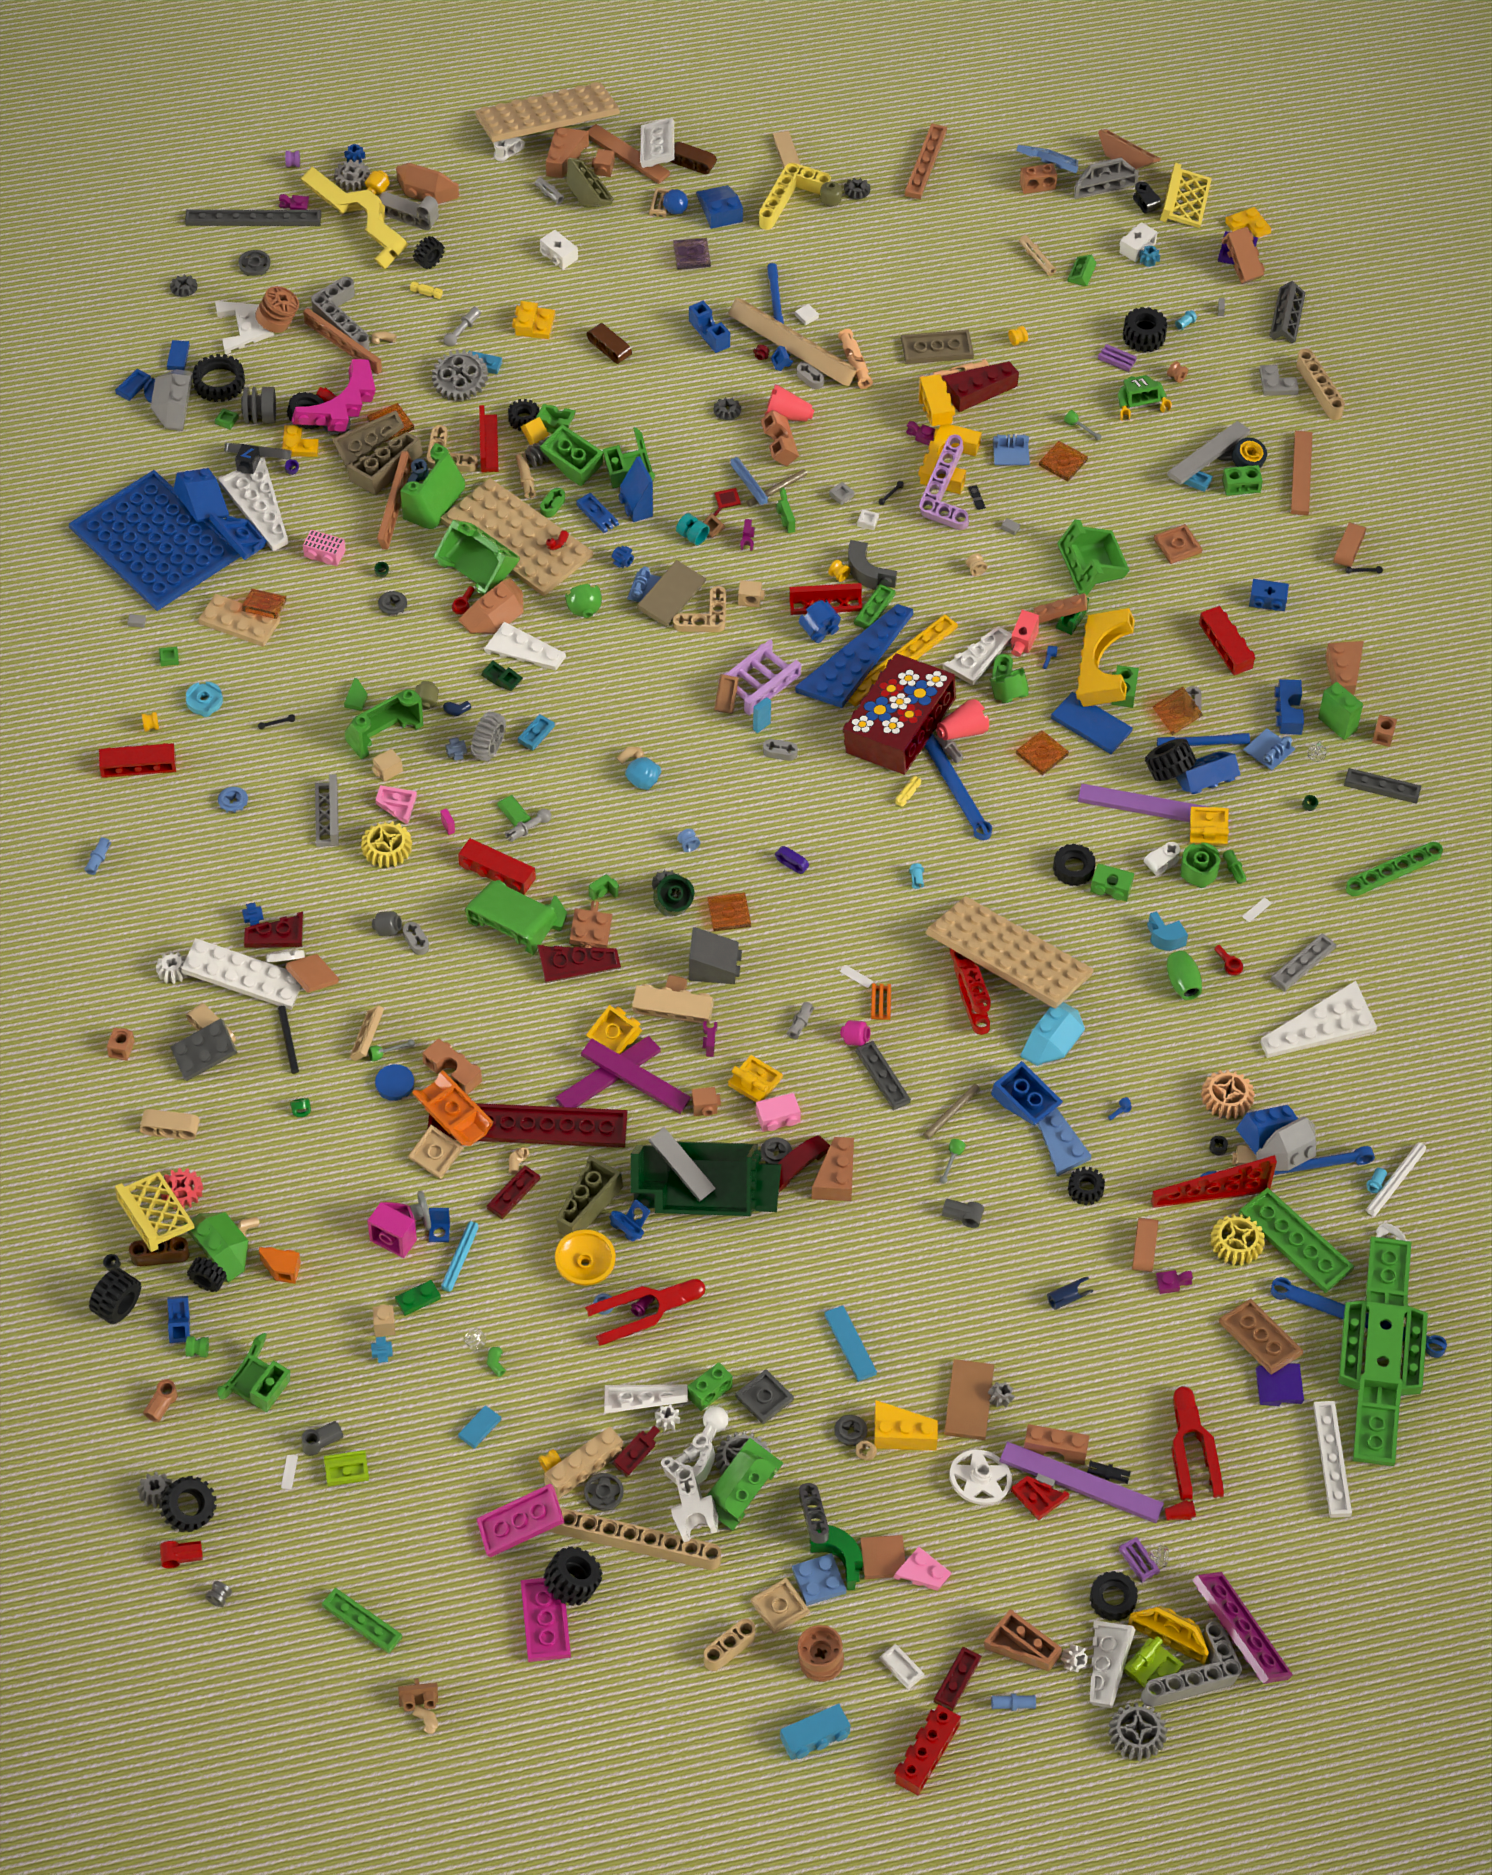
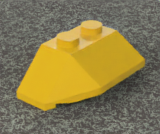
(1174, 1630)

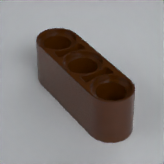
(693, 158)
(609, 343)
(167, 1256)

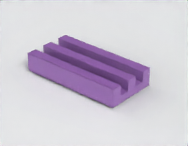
(1117, 356)
(1148, 1574)

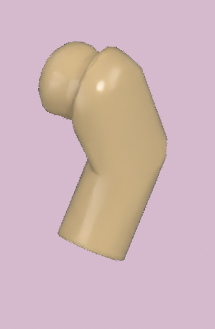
(376, 336)
(630, 752)
(516, 1158)

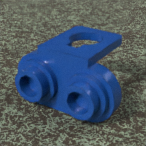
(627, 1223)

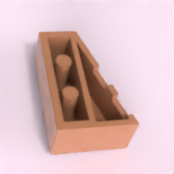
(565, 144)
(1244, 255)
(1344, 663)
(836, 1172)
(1022, 1642)

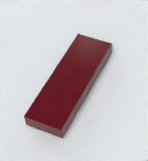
(513, 1192)
(957, 1678)

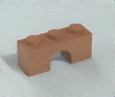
(784, 446)
(442, 1056)
(1069, 1444)

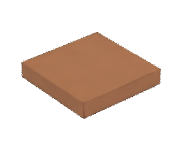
(1178, 544)
(312, 973)
(882, 1556)

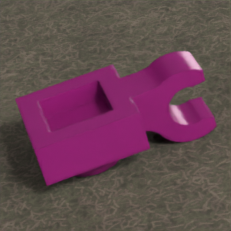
(295, 203)
(923, 434)
(748, 533)
(709, 1041)
(1171, 1282)

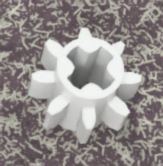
(663, 1421)
(1074, 1658)

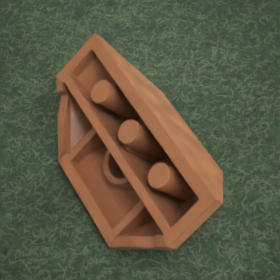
(1118, 147)
(422, 182)
(497, 606)

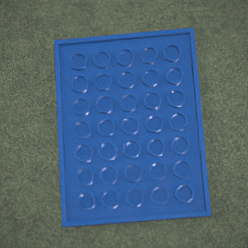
(154, 540)

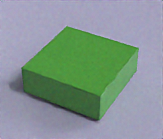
(226, 418)
(169, 656)

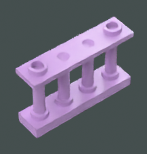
(777, 681)

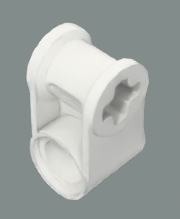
(507, 148)
(1163, 858)

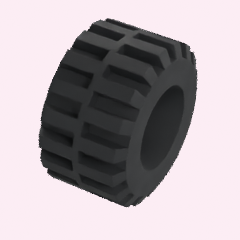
(1144, 329)
(1170, 759)
(115, 1295)
(200, 1492)
(566, 1586)

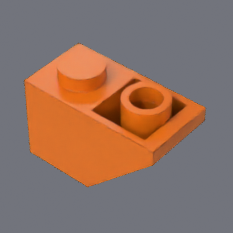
(280, 1263)

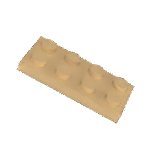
(227, 616)

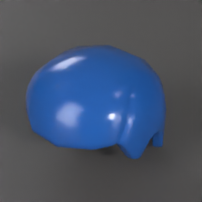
(675, 201)

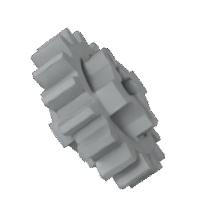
(351, 175)

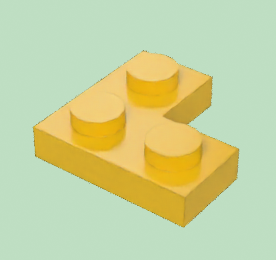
(1249, 218)
(300, 447)

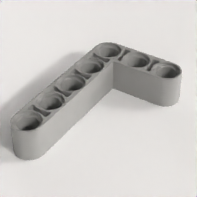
(326, 304)
(1199, 1676)

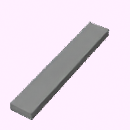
(1208, 452)

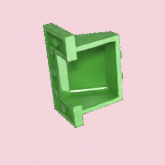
(1091, 556)
(742, 1482)

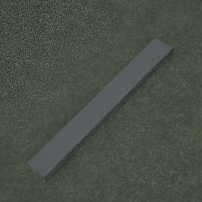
(253, 217)

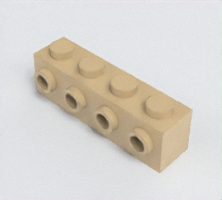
(673, 1004)
(584, 1462)

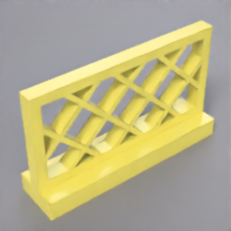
(1176, 182)
(136, 1214)

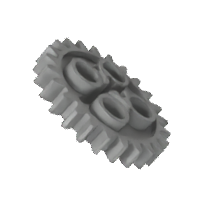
(459, 375)

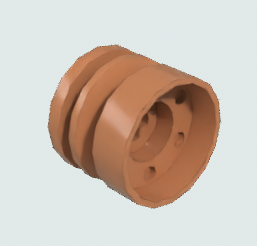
(277, 309)
(816, 1643)

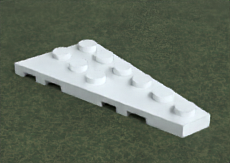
(257, 502)
(1329, 1021)

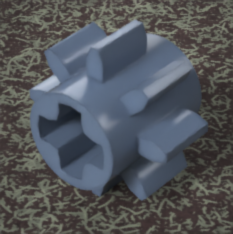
(456, 749)

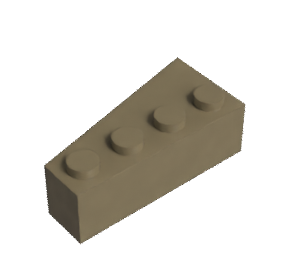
(379, 469)

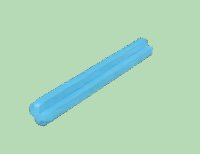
(459, 1256)

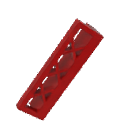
(488, 441)
(838, 592)

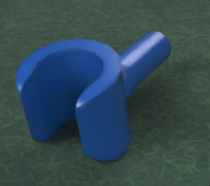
(1051, 652)
(1125, 1107)

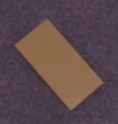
(726, 694)

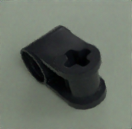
(1146, 198)

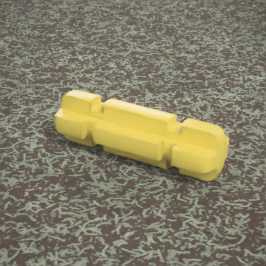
(426, 290)
(908, 791)

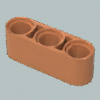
(1349, 544)
(1145, 1244)

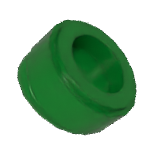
(298, 1104)

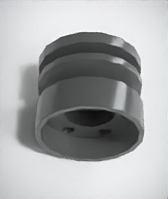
(259, 405)

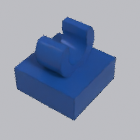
(781, 358)

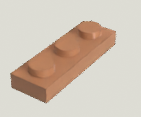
(1061, 608)

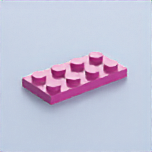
(520, 1520)
(544, 1622)

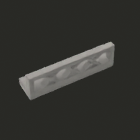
(332, 800)

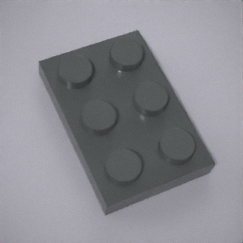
(203, 1049)

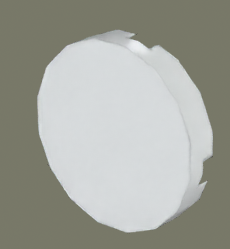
(288, 955)

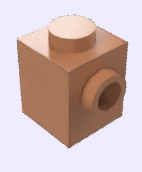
(604, 162)
(705, 1101)

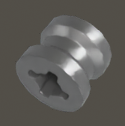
(218, 1594)

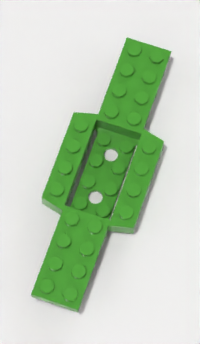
(1381, 1386)

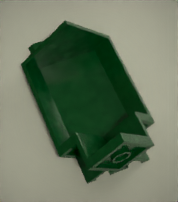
(732, 1168)

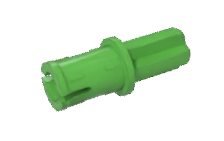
(1234, 866)

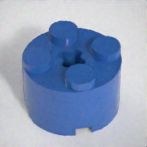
(820, 620)

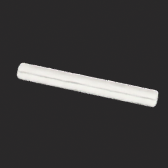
(1395, 1180)

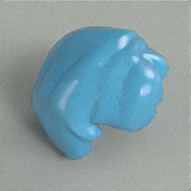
(643, 773)

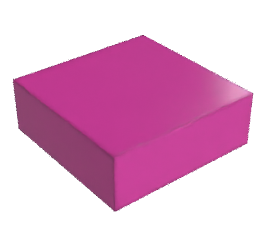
(447, 821)

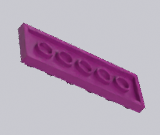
(1242, 1627)

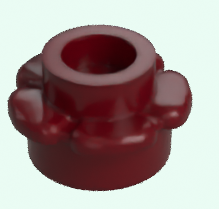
(761, 352)

